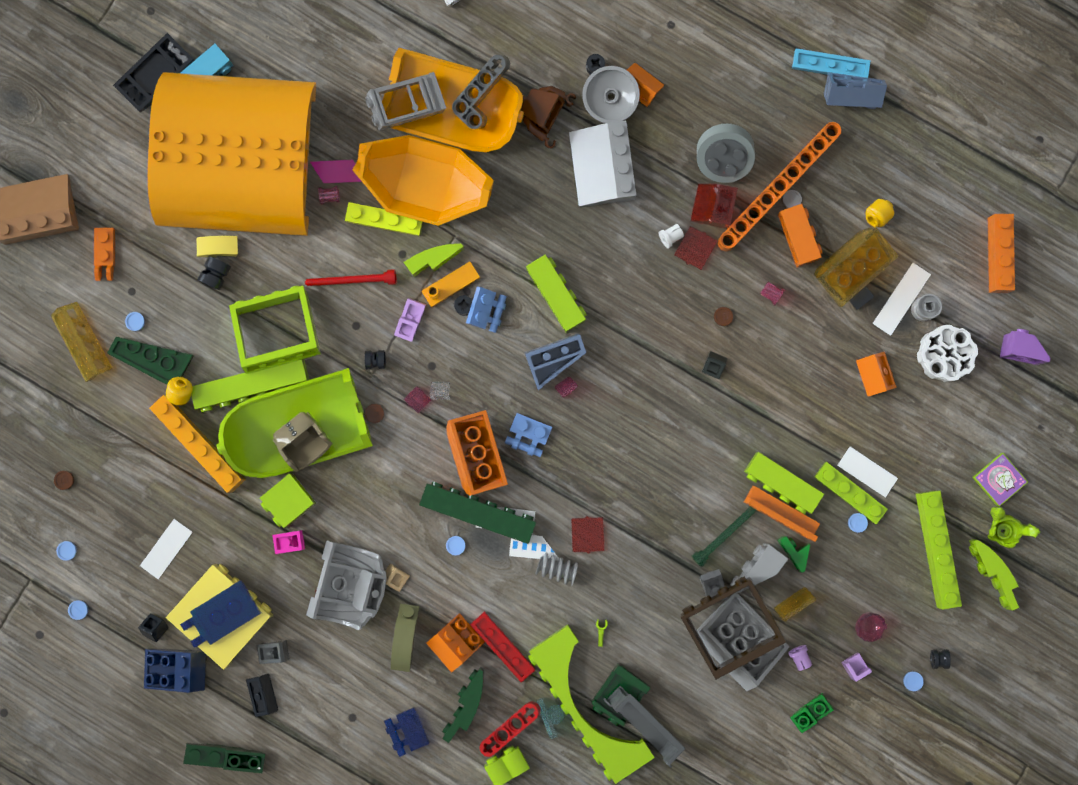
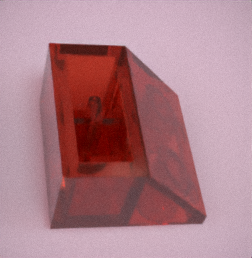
(714, 205)

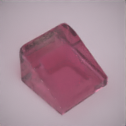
(566, 387)
(417, 399)

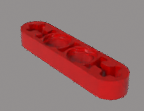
(510, 729)

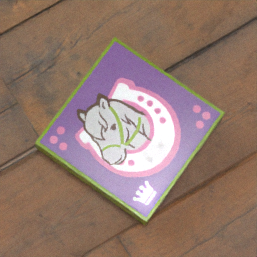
(1000, 479)

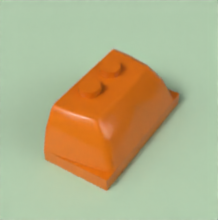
(475, 453)

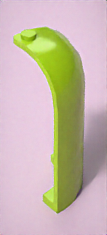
(249, 427)

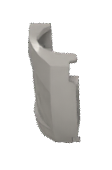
(348, 586)

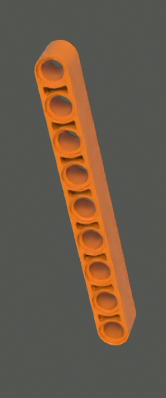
(787, 182)

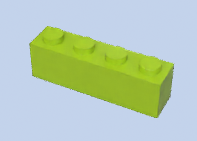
(555, 293)
(783, 483)

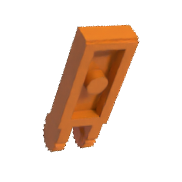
(104, 252)

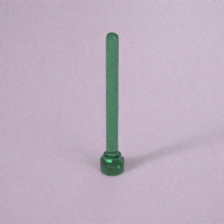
(702, 556)

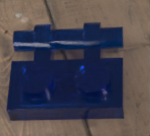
(412, 729)

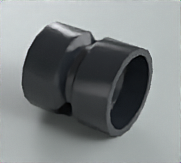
(214, 273)

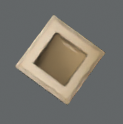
(396, 577)

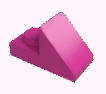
(289, 542)

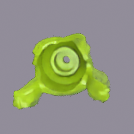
(1012, 528)

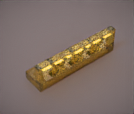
(75, 344)

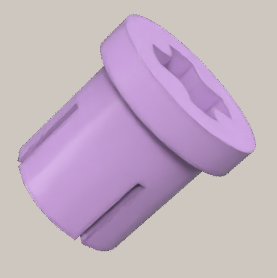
(800, 657)

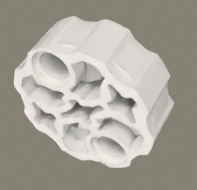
(948, 366)

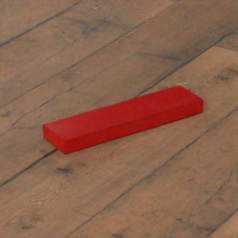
(502, 647)

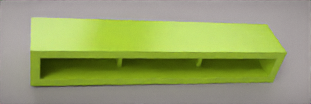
(244, 385)
(938, 550)

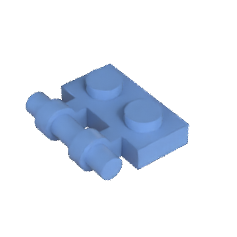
(481, 308)
(530, 429)

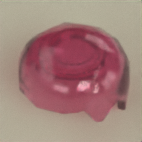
(870, 626)

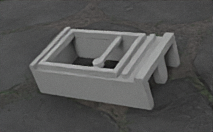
(431, 94)

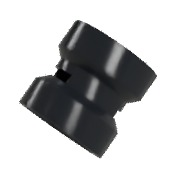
(375, 359)

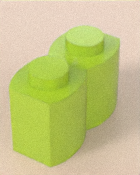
(506, 766)

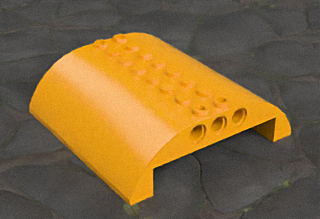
(230, 153)

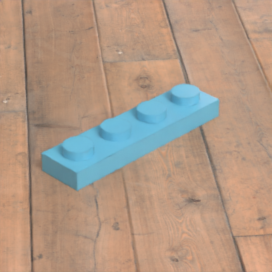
(824, 63)

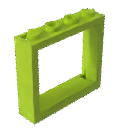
(280, 356)

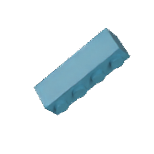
(211, 62)

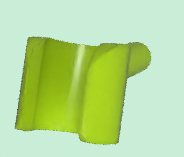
(601, 633)

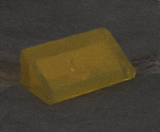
(794, 604)

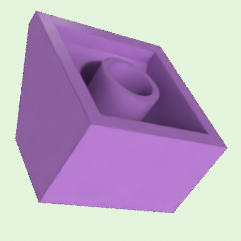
(1024, 348)

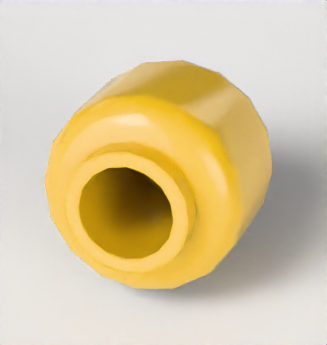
(879, 213)
(179, 390)

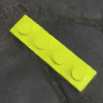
(381, 219)

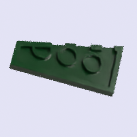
(152, 360)

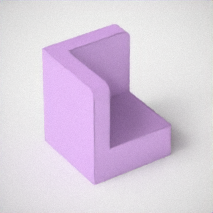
(856, 667)

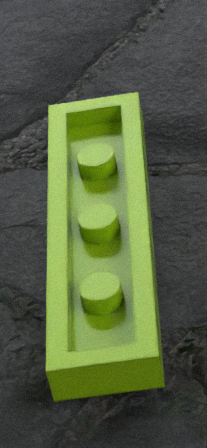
(850, 493)

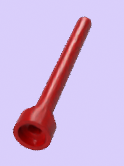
(388, 277)

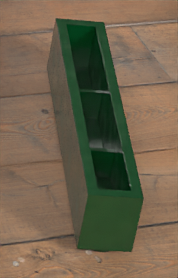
(478, 513)

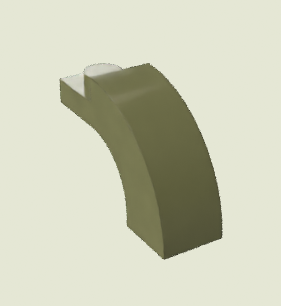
(404, 638)

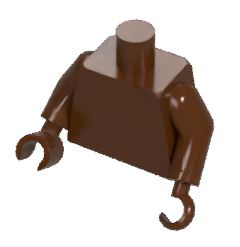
(542, 109)

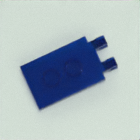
(222, 614)

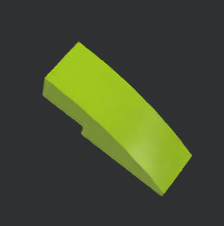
(433, 257)

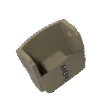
(301, 441)

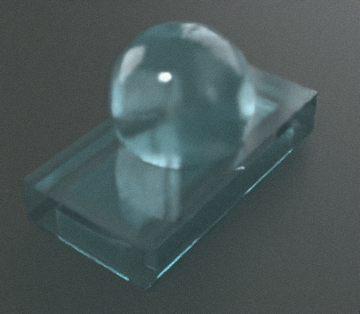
(551, 716)

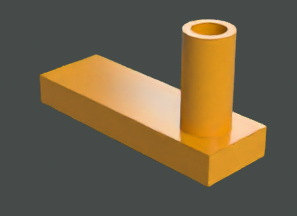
(450, 284)

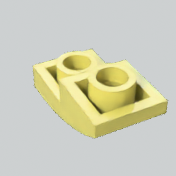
(217, 246)

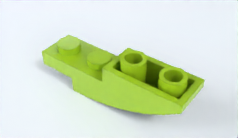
(993, 566)

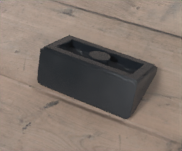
(262, 695)

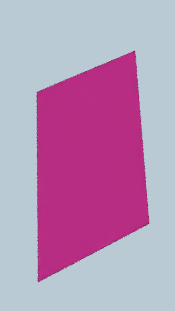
(336, 171)

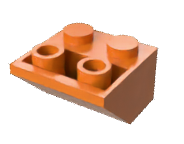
(455, 642)

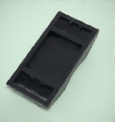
(141, 79)

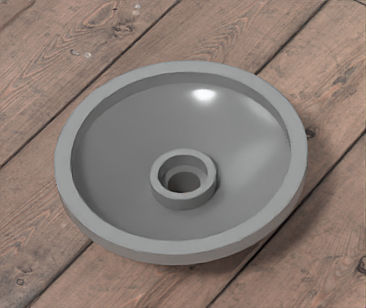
(611, 81)

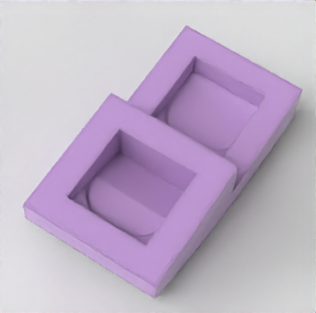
(410, 319)

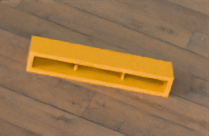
(197, 444)

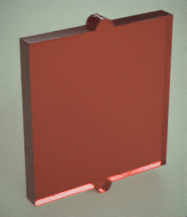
(695, 248)
(587, 534)

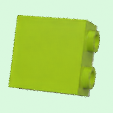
(287, 501)

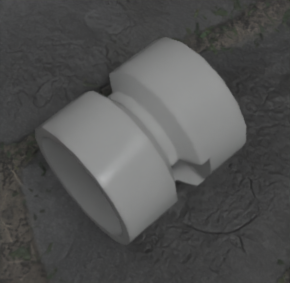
(926, 307)

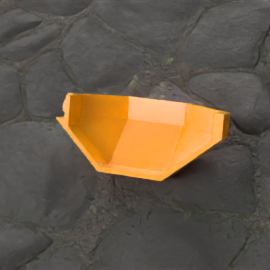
(422, 179)

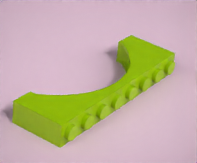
(617, 755)

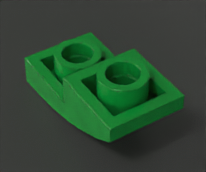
(811, 712)

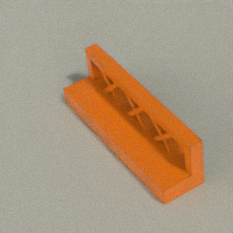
(782, 513)

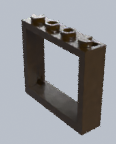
(746, 656)

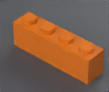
(1001, 253)

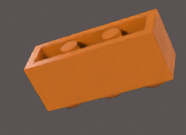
(800, 235)

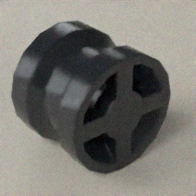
(591, 67)
(464, 308)
(940, 659)

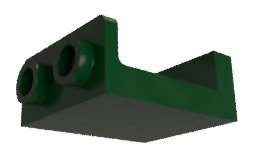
(625, 679)

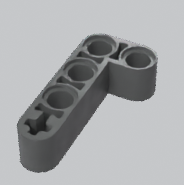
(483, 89)

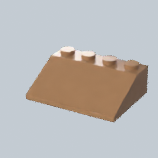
(37, 209)

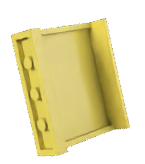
(208, 586)

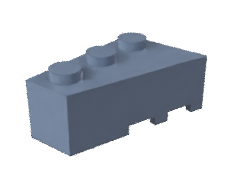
(854, 91)
(553, 358)

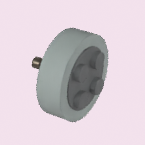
(725, 153)

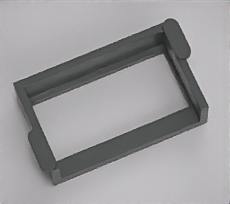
(646, 724)

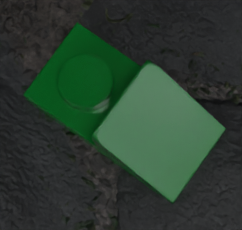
(799, 556)

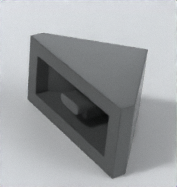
(273, 652)

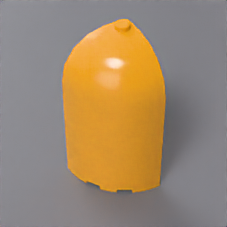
(500, 105)

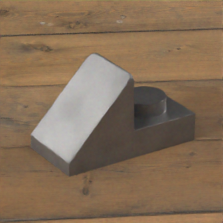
(712, 582)

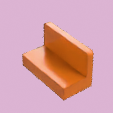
(648, 85)
(876, 374)

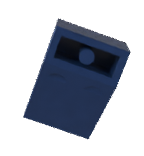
(175, 670)

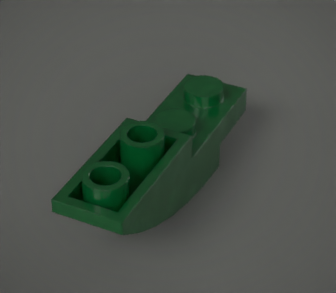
(470, 698)
(224, 757)

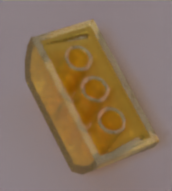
(855, 265)

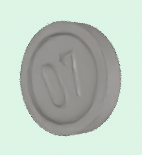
(791, 198)

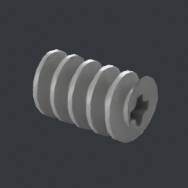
(557, 568)

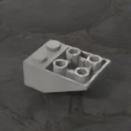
(763, 565)

